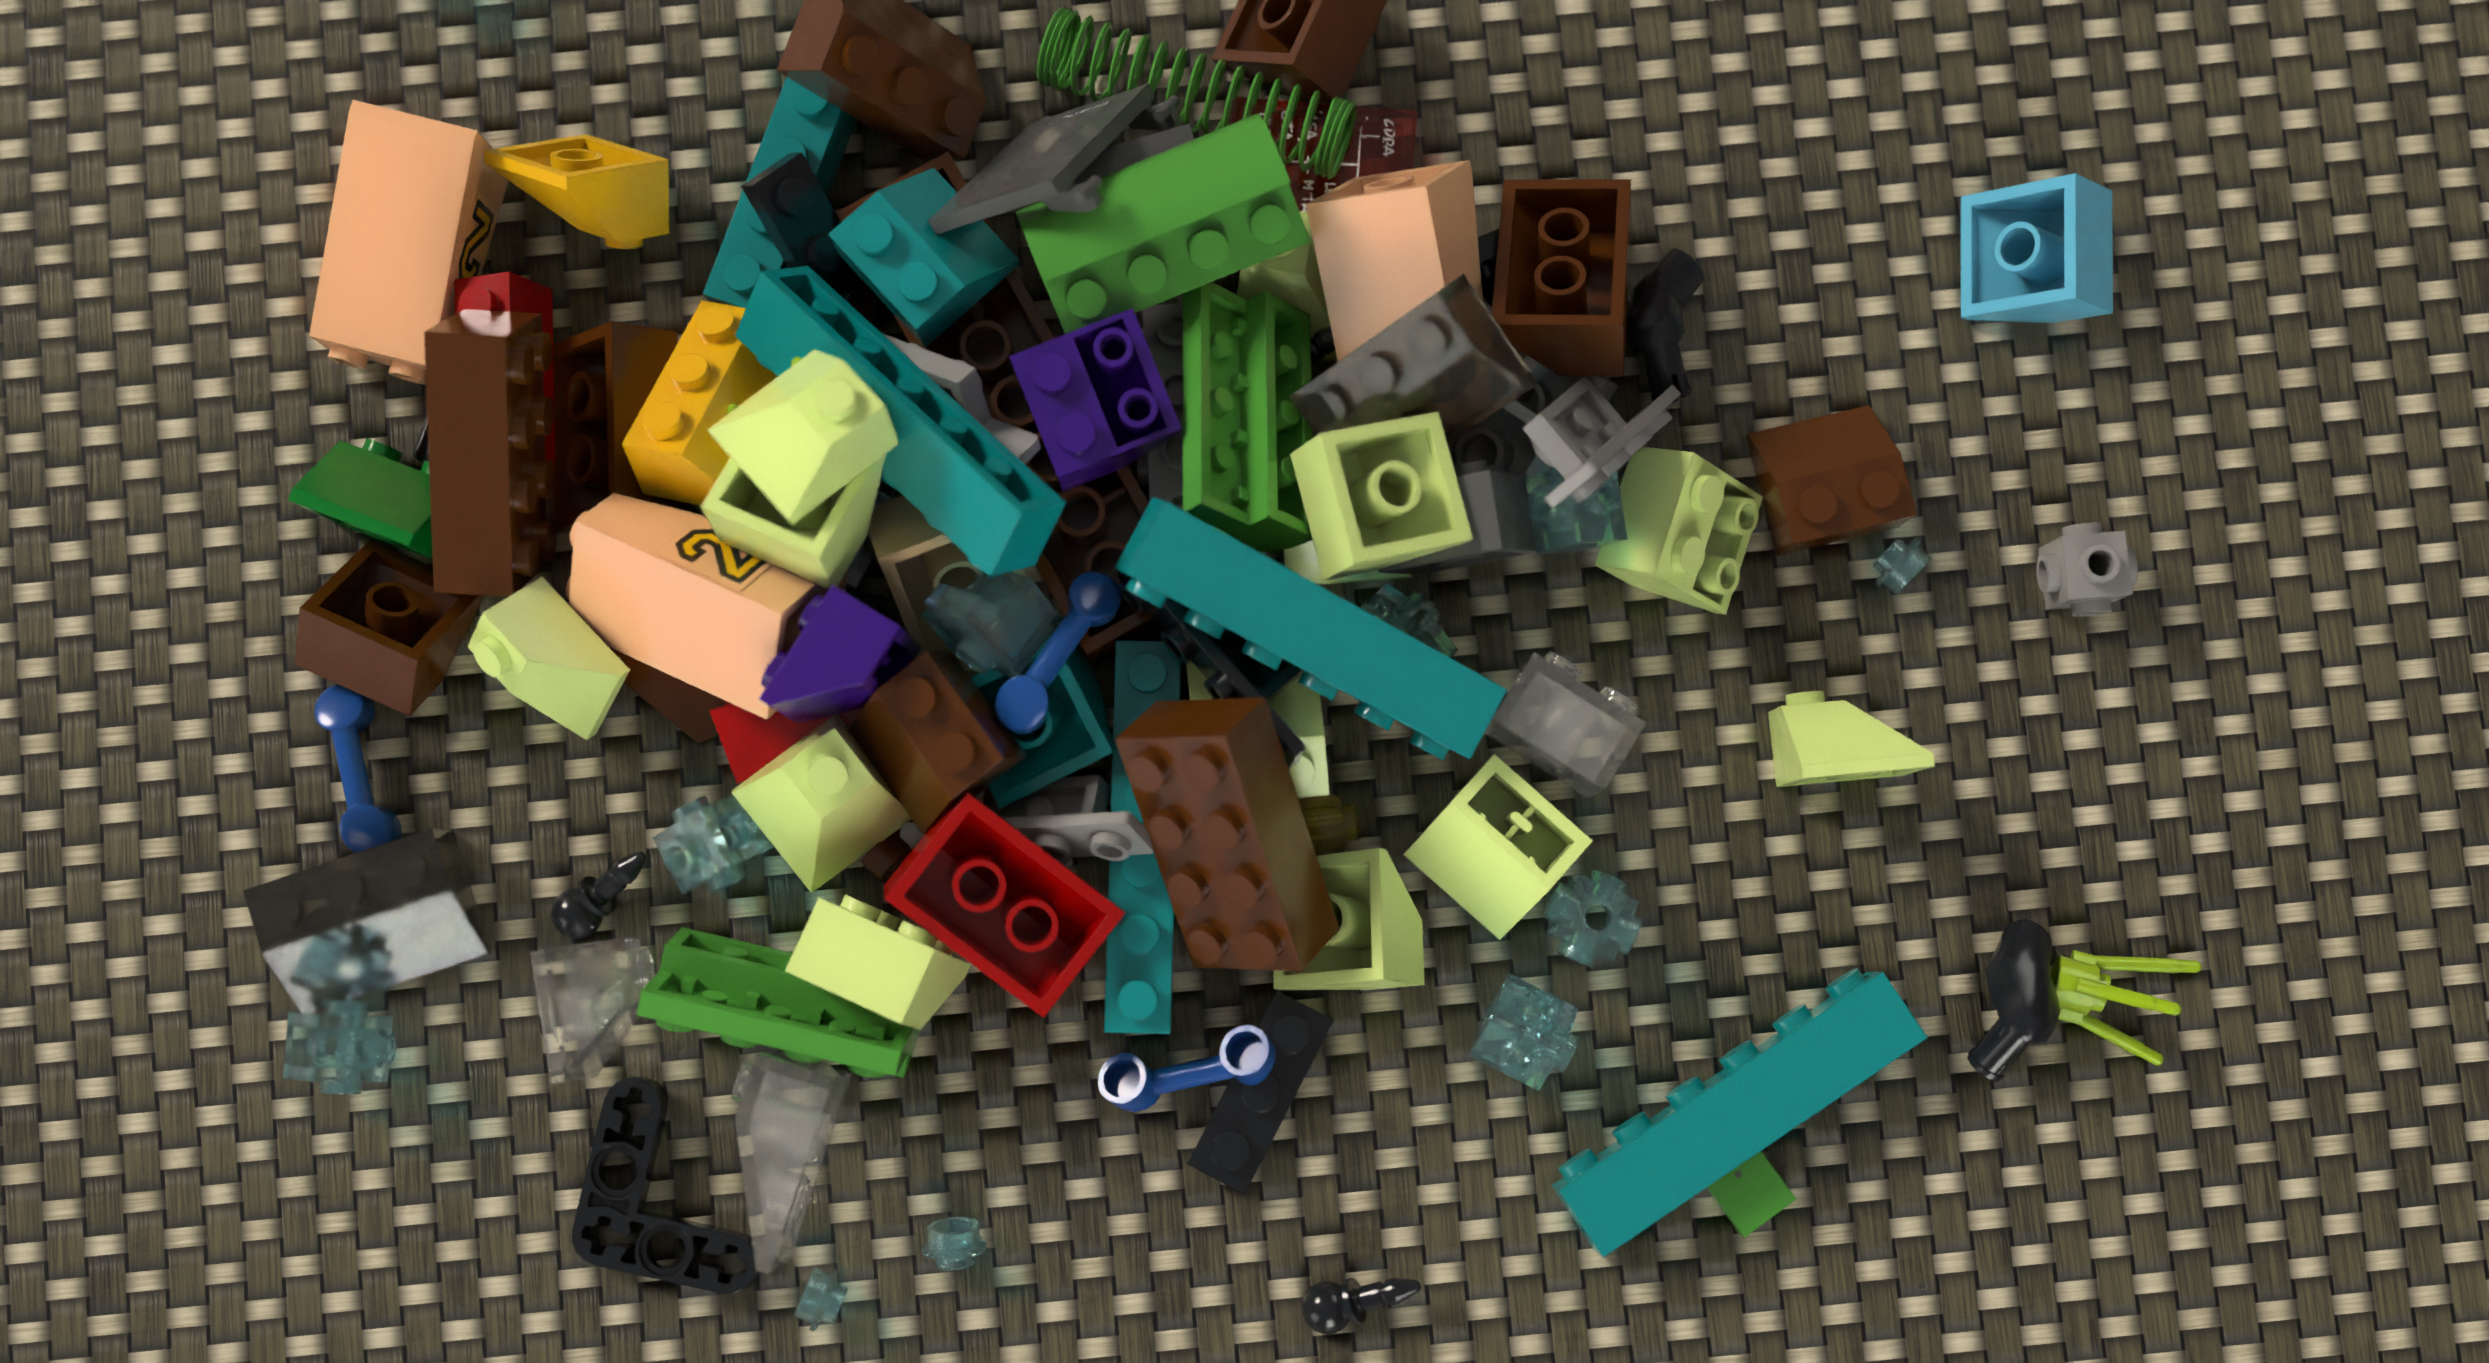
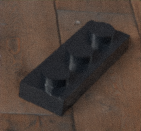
(799, 224)
(1251, 1115)

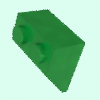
(371, 495)

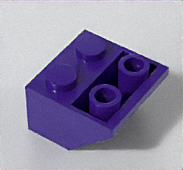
(1096, 398)
(836, 659)

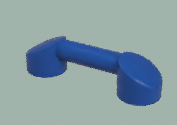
(1024, 700)
(345, 716)
(1134, 1086)

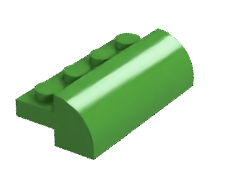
(1167, 225)
(1239, 416)
(752, 1001)

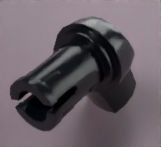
(1657, 320)
(2023, 998)

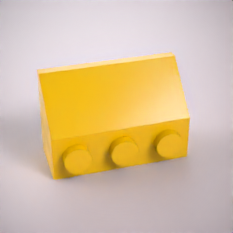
(703, 376)

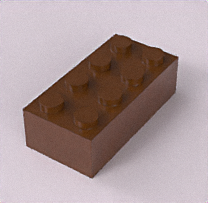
(489, 451)
(1228, 833)

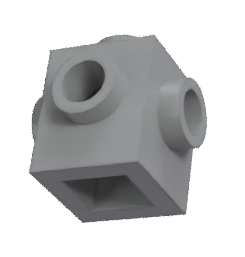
(2070, 583)

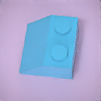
(2037, 252)

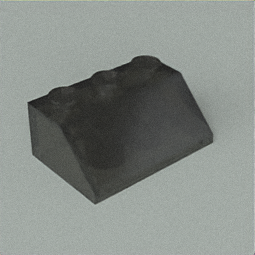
(1433, 359)
(369, 920)

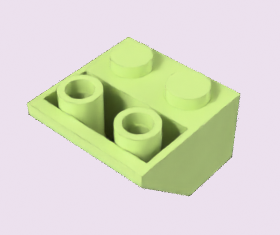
(1682, 528)
(1497, 847)
(868, 962)

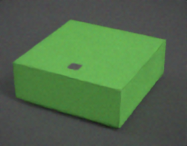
(1751, 1194)

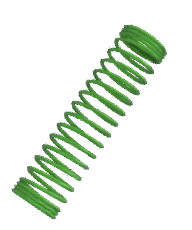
(1060, 55)

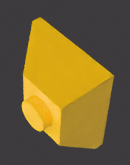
(592, 185)

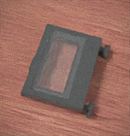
(1051, 155)

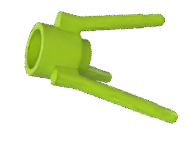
(2083, 988)

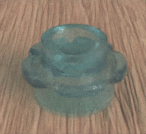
(1900, 564)
(954, 1242)
(821, 1298)

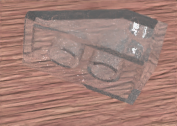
(783, 1140)

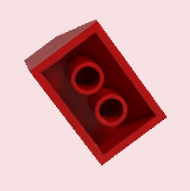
(1002, 903)

